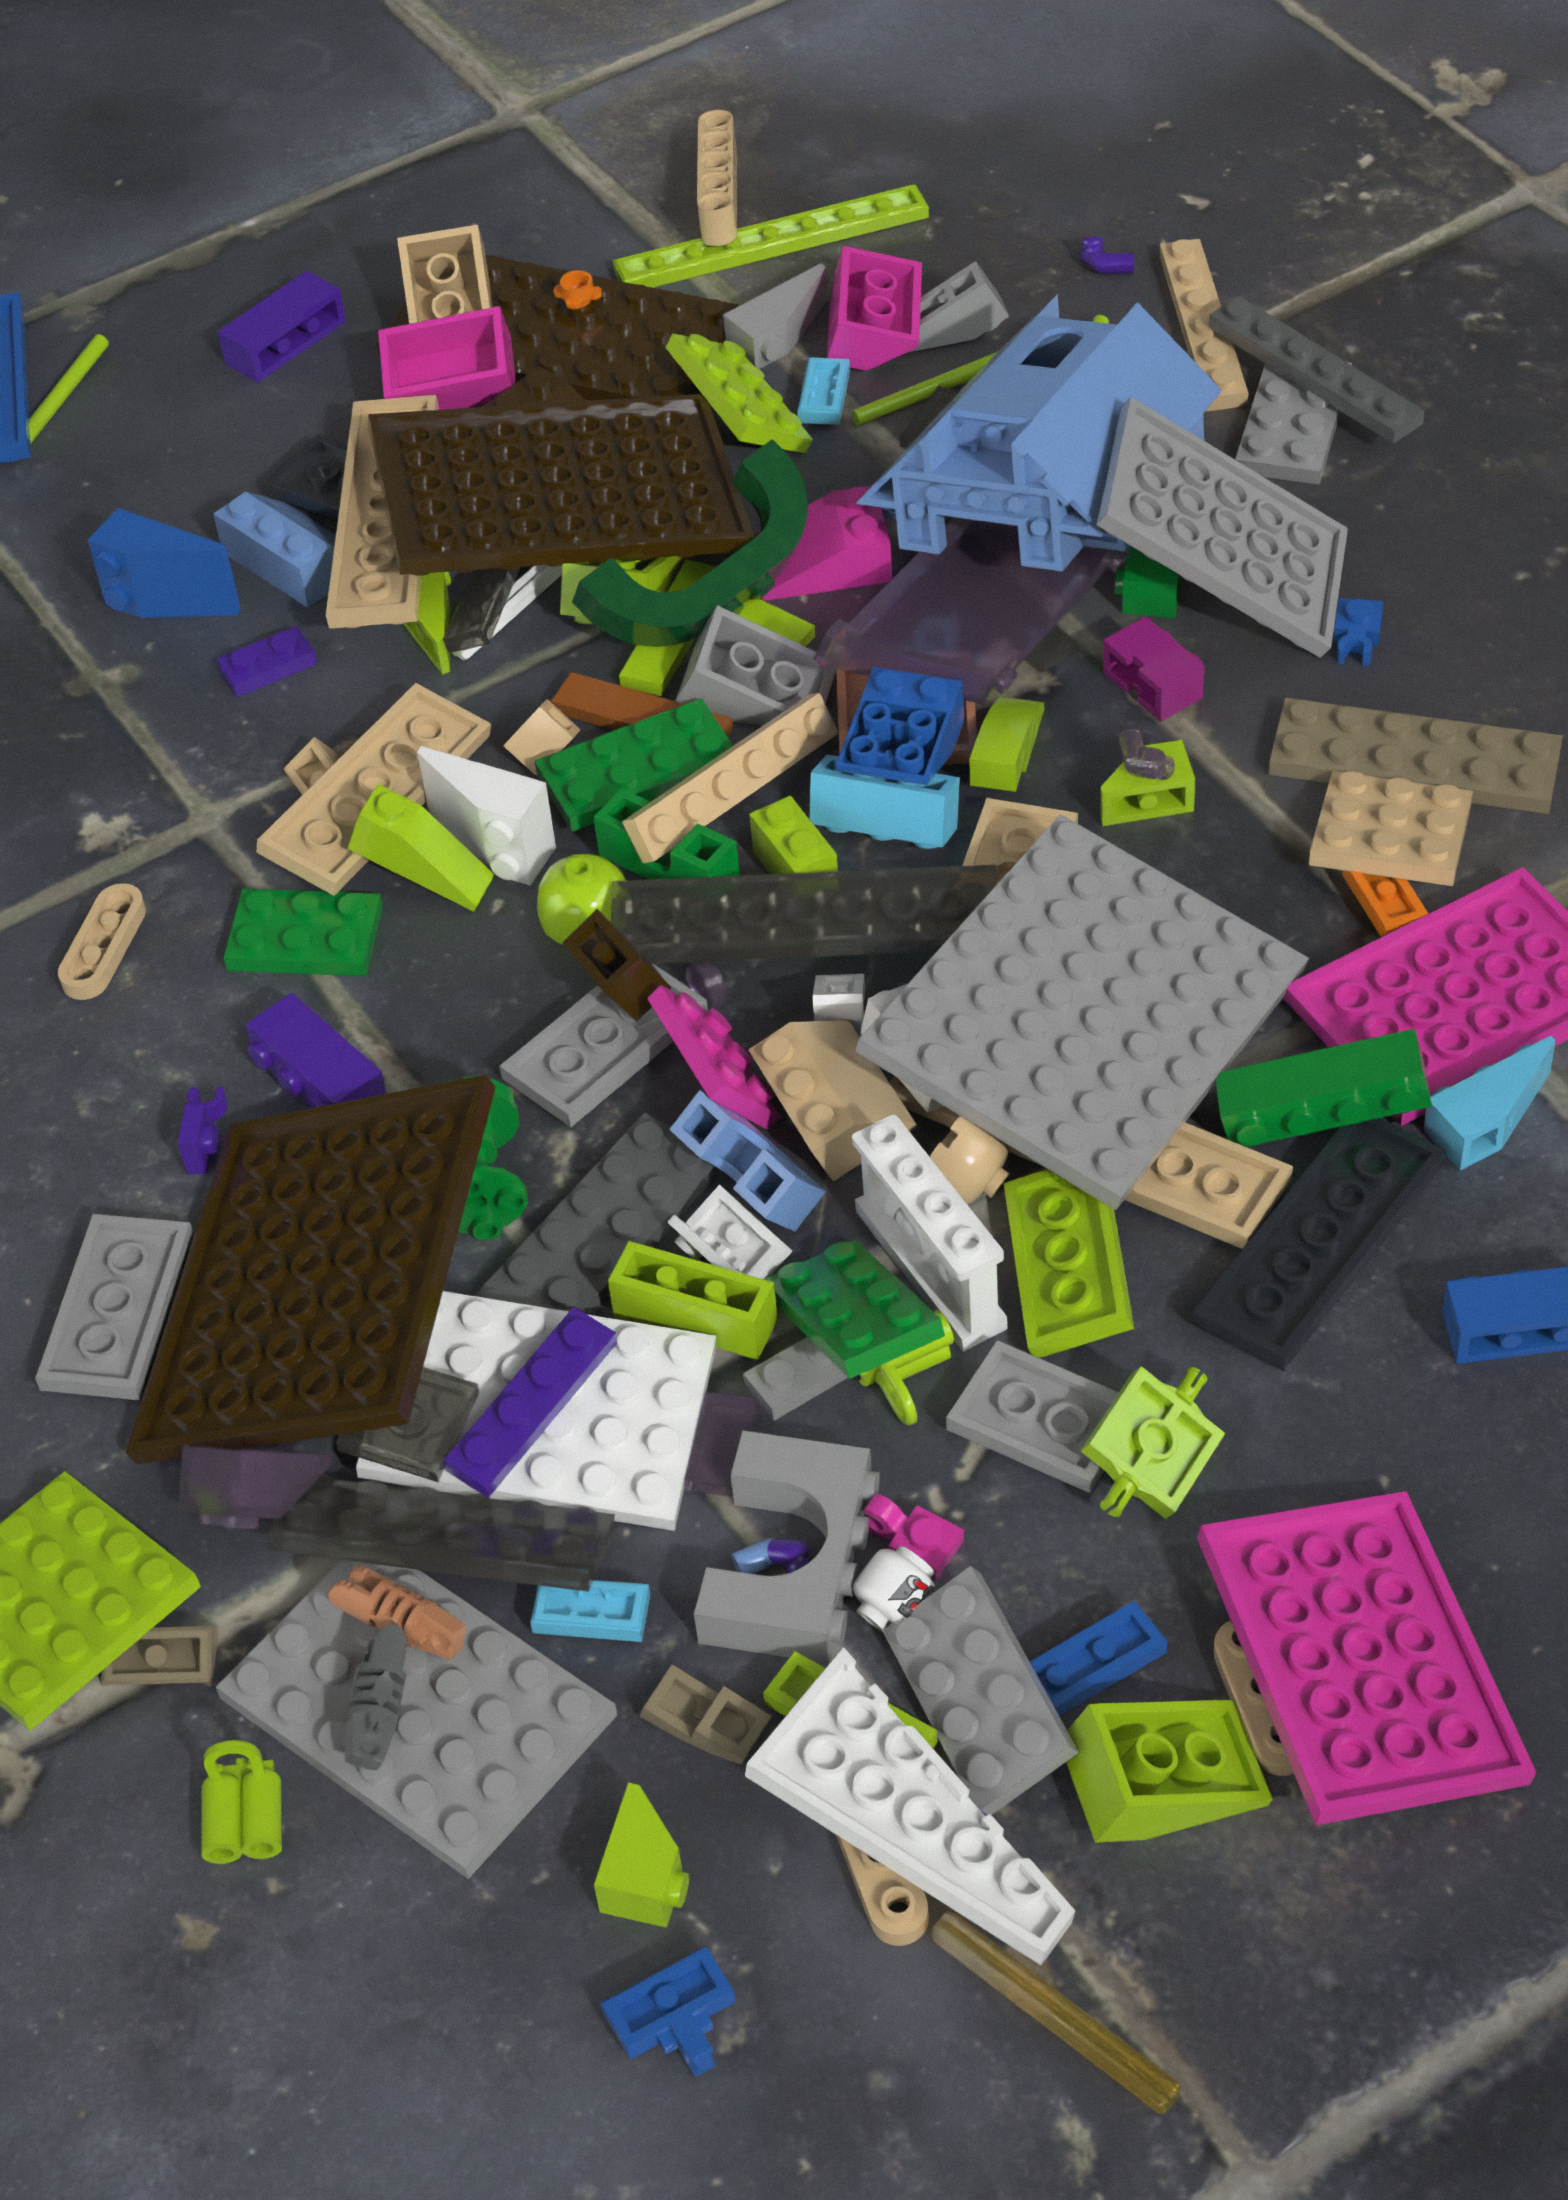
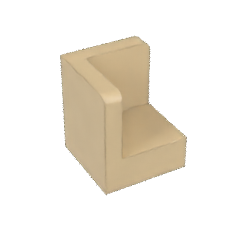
(541, 735)

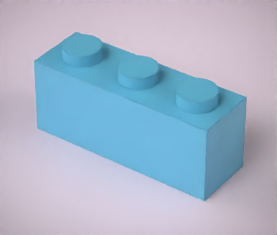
(884, 806)

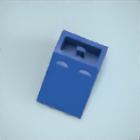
(903, 726)

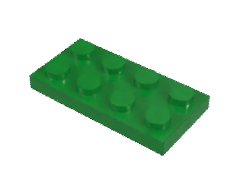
(639, 758)
(854, 1308)

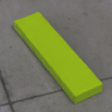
(650, 667)

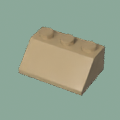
(827, 1088)

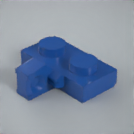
(672, 2010)

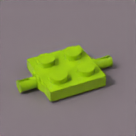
(1153, 1442)

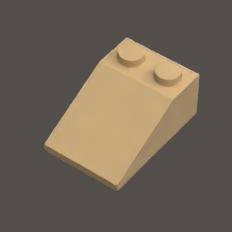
(444, 273)

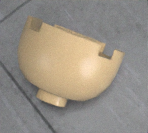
(971, 1160)

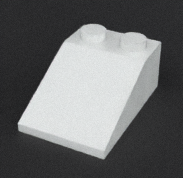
(491, 812)

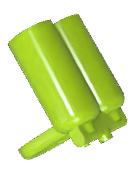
(892, 1373)
(240, 1805)

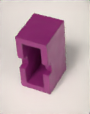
(1155, 667)

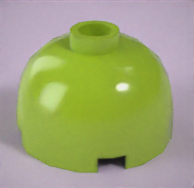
(573, 892)

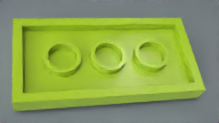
(738, 392)
(1066, 1264)

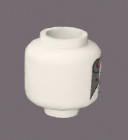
(892, 1586)

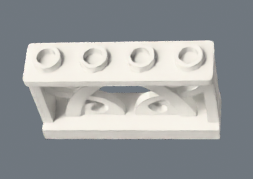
(929, 1231)

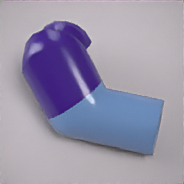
(772, 1552)

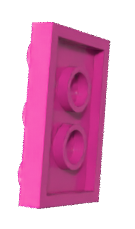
(714, 1057)

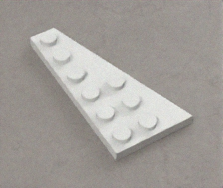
(895, 1799)

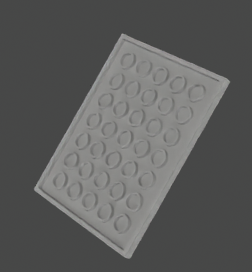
(1083, 1009)

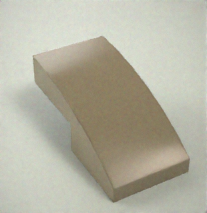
(702, 1717)

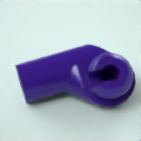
(1104, 262)

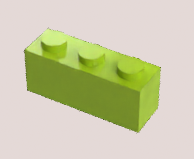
(693, 1297)

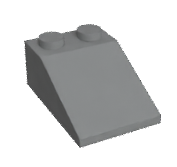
(750, 670)

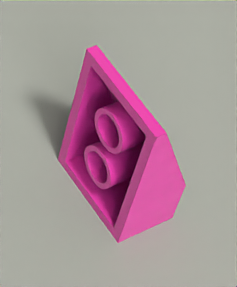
(839, 548)

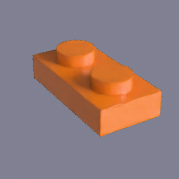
(1385, 900)

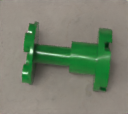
(494, 1193)

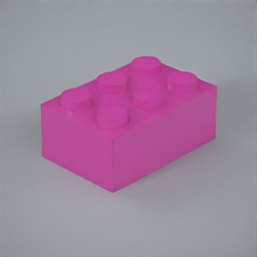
(456, 357)

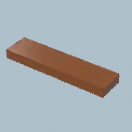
(614, 705)

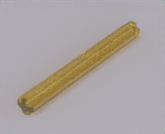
(1057, 2013)

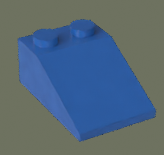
(161, 569)

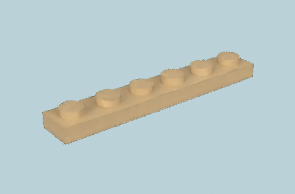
(1194, 300)
(730, 777)

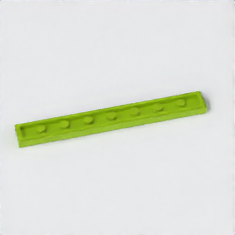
(774, 238)

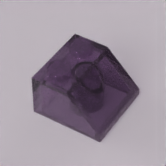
(245, 1483)

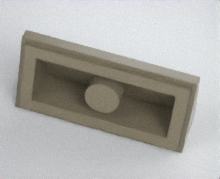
(166, 1657)

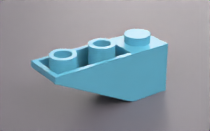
(1484, 1109)

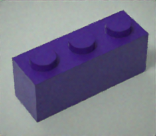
(282, 326)
(310, 1056)

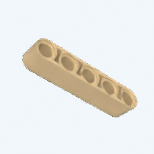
(717, 178)

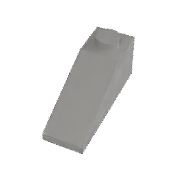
(960, 309)
(778, 318)

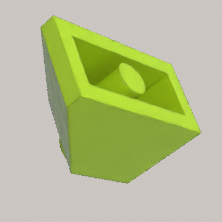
(1135, 798)
(641, 1865)

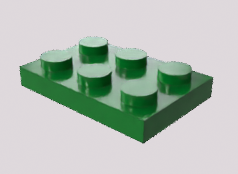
(303, 932)

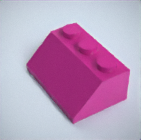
(873, 308)

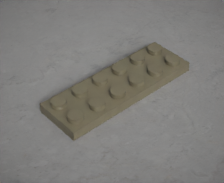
(1494, 762)

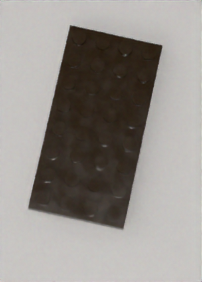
(606, 347)

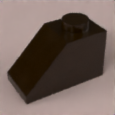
(615, 964)

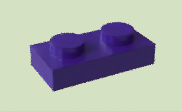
(267, 661)

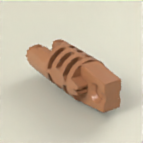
(382, 1601)

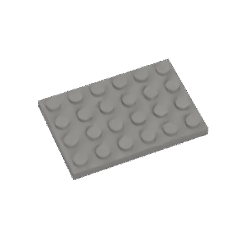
(1223, 527)
(472, 1732)

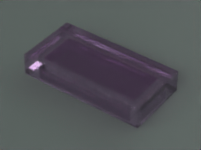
(717, 1442)

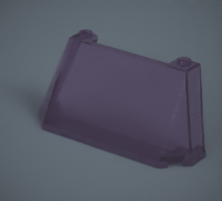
(965, 610)

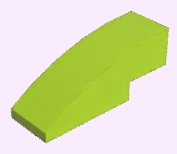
(1005, 743)

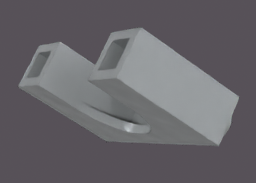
(801, 1608)

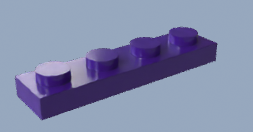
(530, 1402)

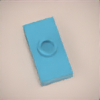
(824, 390)
(605, 1612)

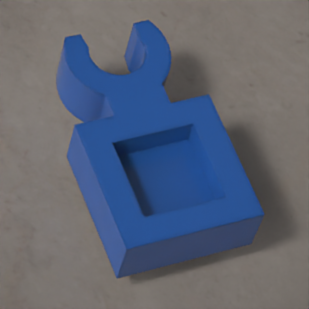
(1357, 628)

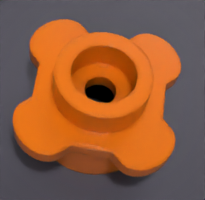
(577, 289)

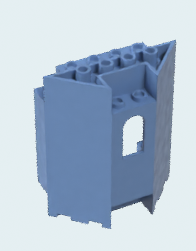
(1038, 435)

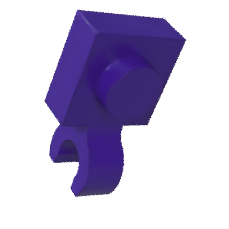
(197, 1134)

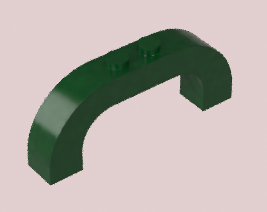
(668, 619)

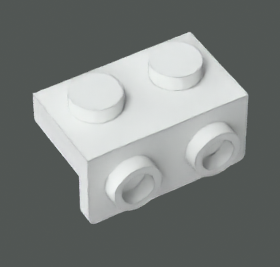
(730, 1237)

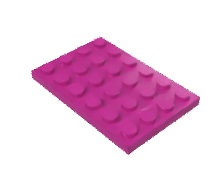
(1465, 977)
(1364, 1658)

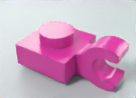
(921, 1532)

